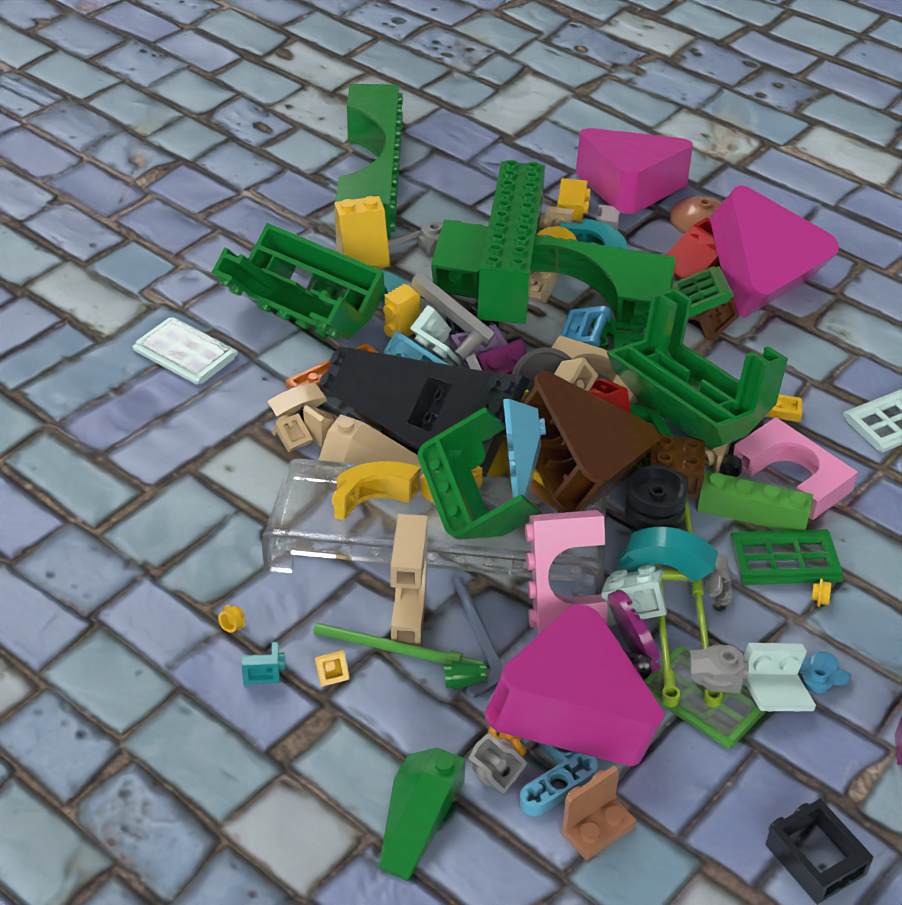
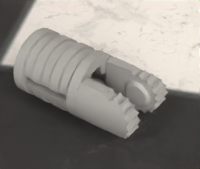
(716, 585)

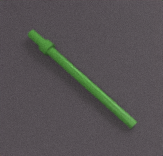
(391, 645)

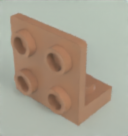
(594, 816)

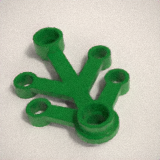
(621, 339)

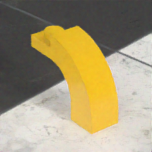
(375, 480)

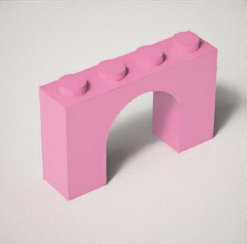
(779, 442)
(549, 537)

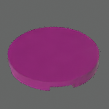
(633, 628)

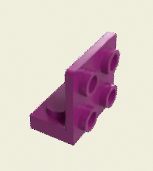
(502, 358)

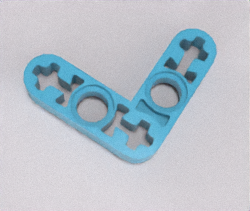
(565, 770)

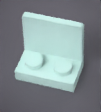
(432, 332)
(641, 587)
(774, 677)

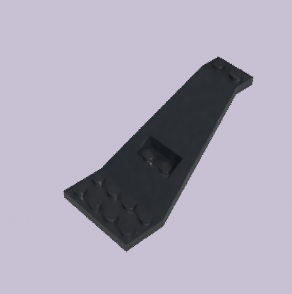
(419, 396)

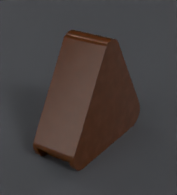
(586, 442)

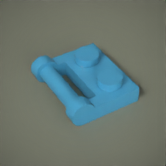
(579, 323)

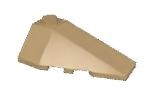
(359, 443)

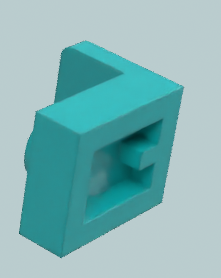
(263, 668)

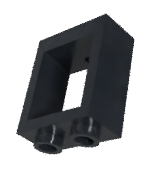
(834, 879)

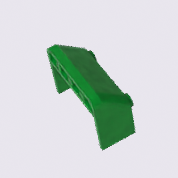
(447, 469)

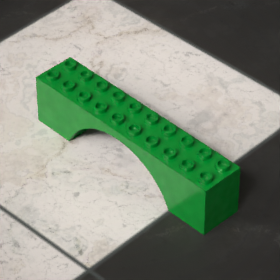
(375, 124)
(511, 243)
(618, 274)

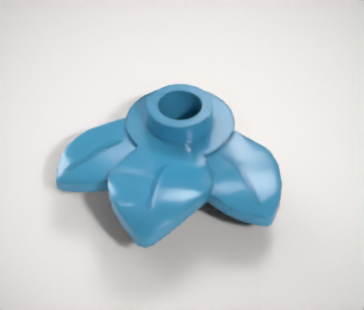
(822, 672)

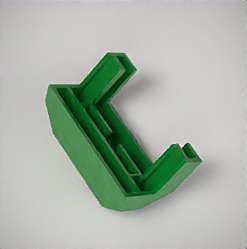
(339, 292)
(689, 387)

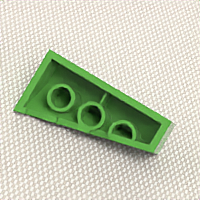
(754, 502)

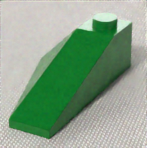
(417, 807)

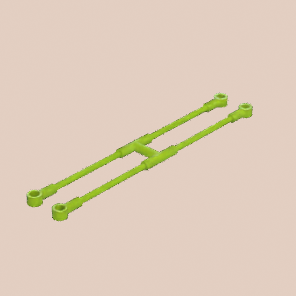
(697, 591)

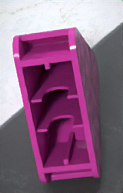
(632, 167)
(766, 248)
(577, 692)

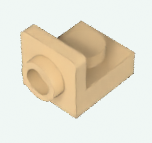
(555, 215)
(292, 432)

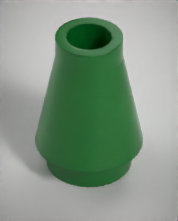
(464, 674)

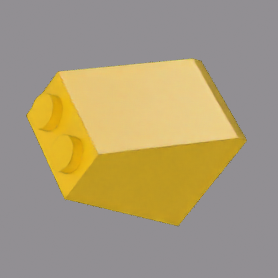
(362, 231)

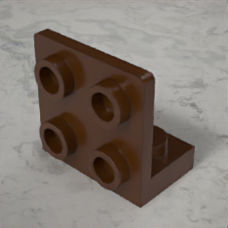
(717, 319)
(685, 457)

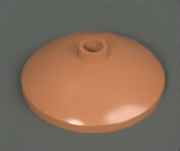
(692, 210)

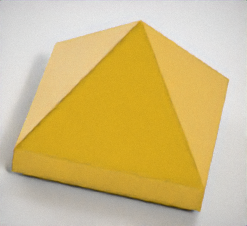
(332, 668)

